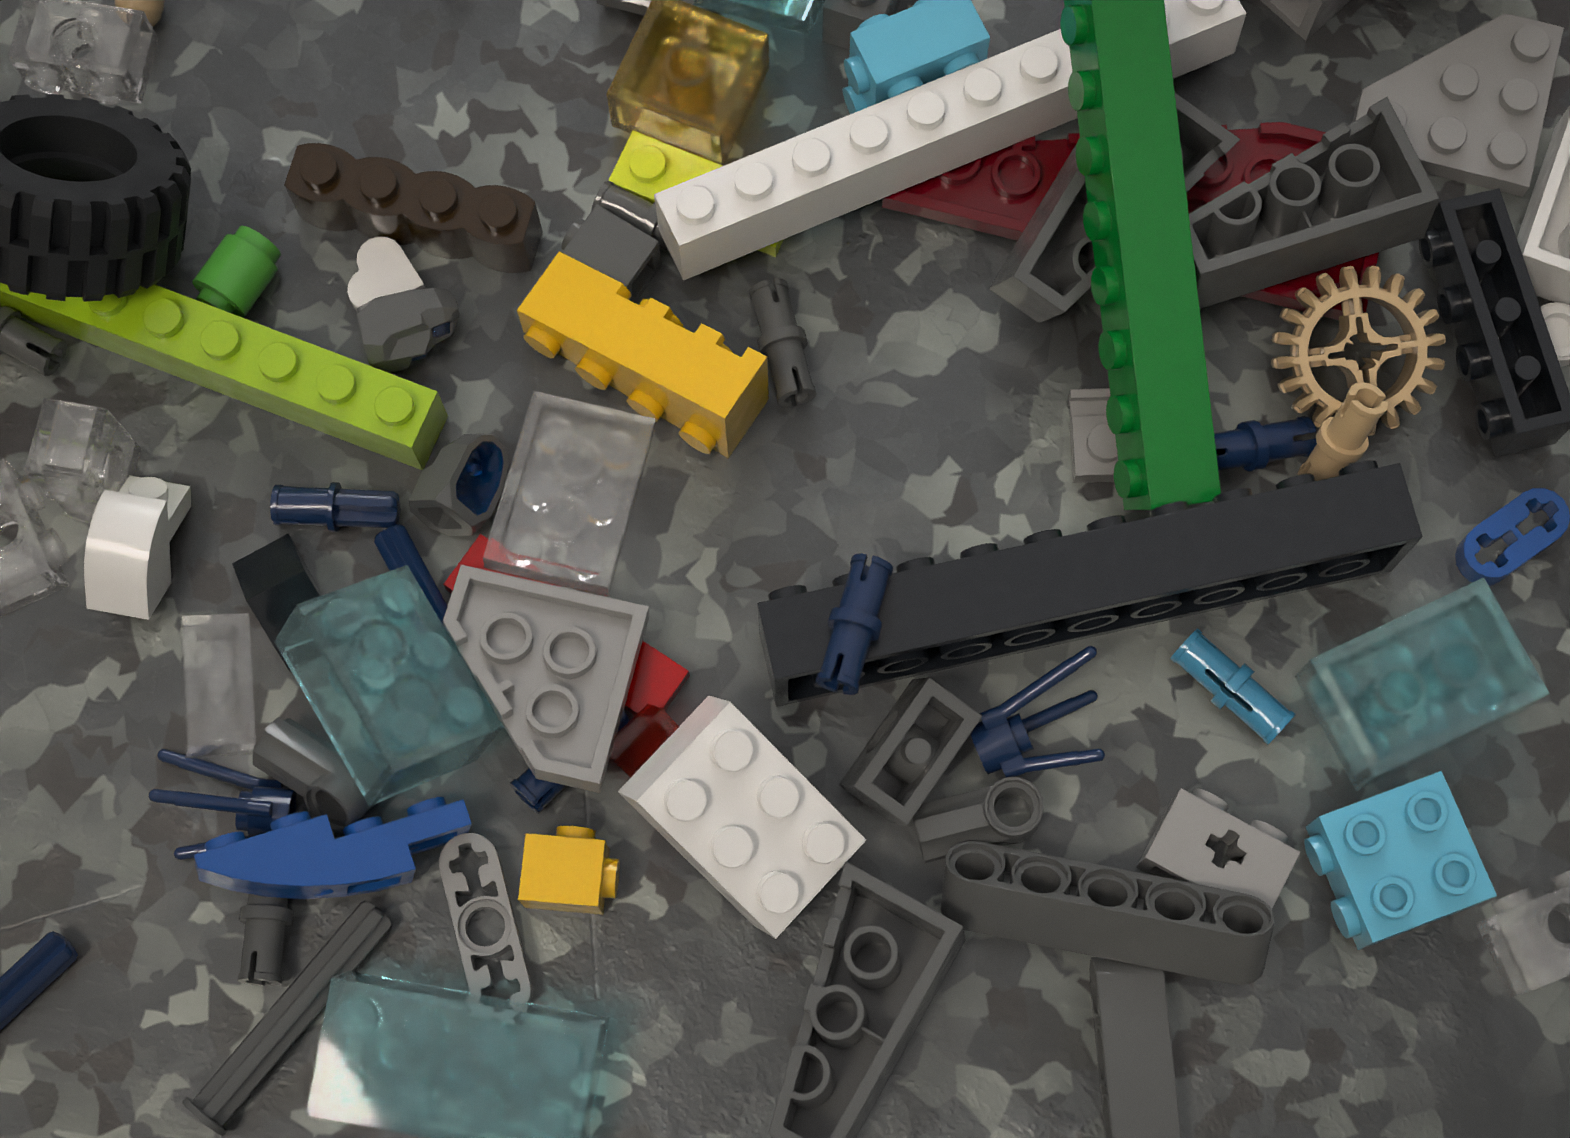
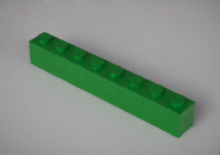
(1141, 251)

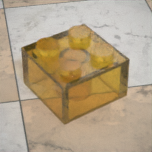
(689, 78)

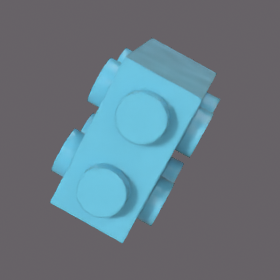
(911, 49)
(1397, 861)

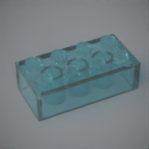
(454, 1062)

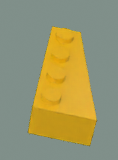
(646, 355)

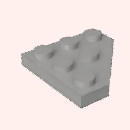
(1477, 102)
(549, 666)

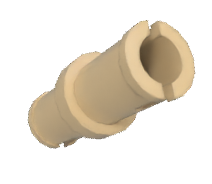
(1345, 435)

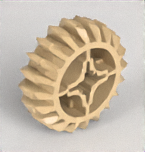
(1352, 322)

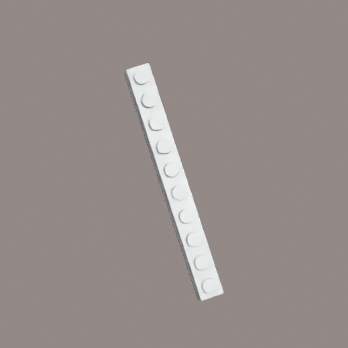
(902, 142)

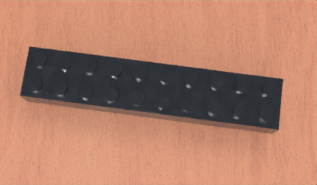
(1103, 578)

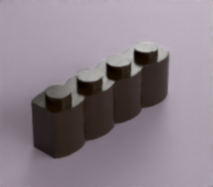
(424, 208)

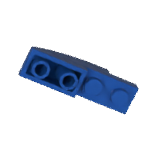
(308, 863)

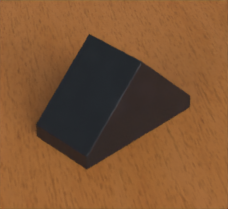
(274, 583)

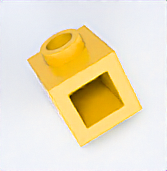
(568, 871)

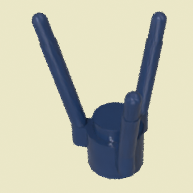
(1004, 739)
(253, 809)

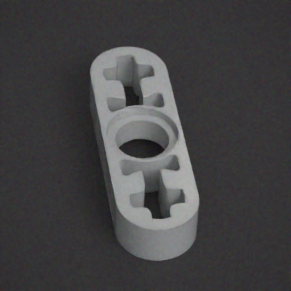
(458, 884)

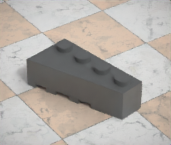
(1054, 255)

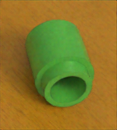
(237, 271)

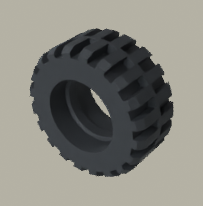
(87, 199)

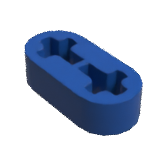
(1504, 525)

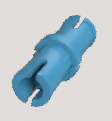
(1232, 686)

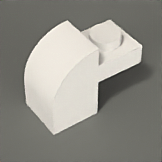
(130, 547)

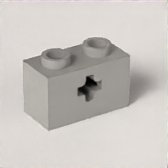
(1199, 821)

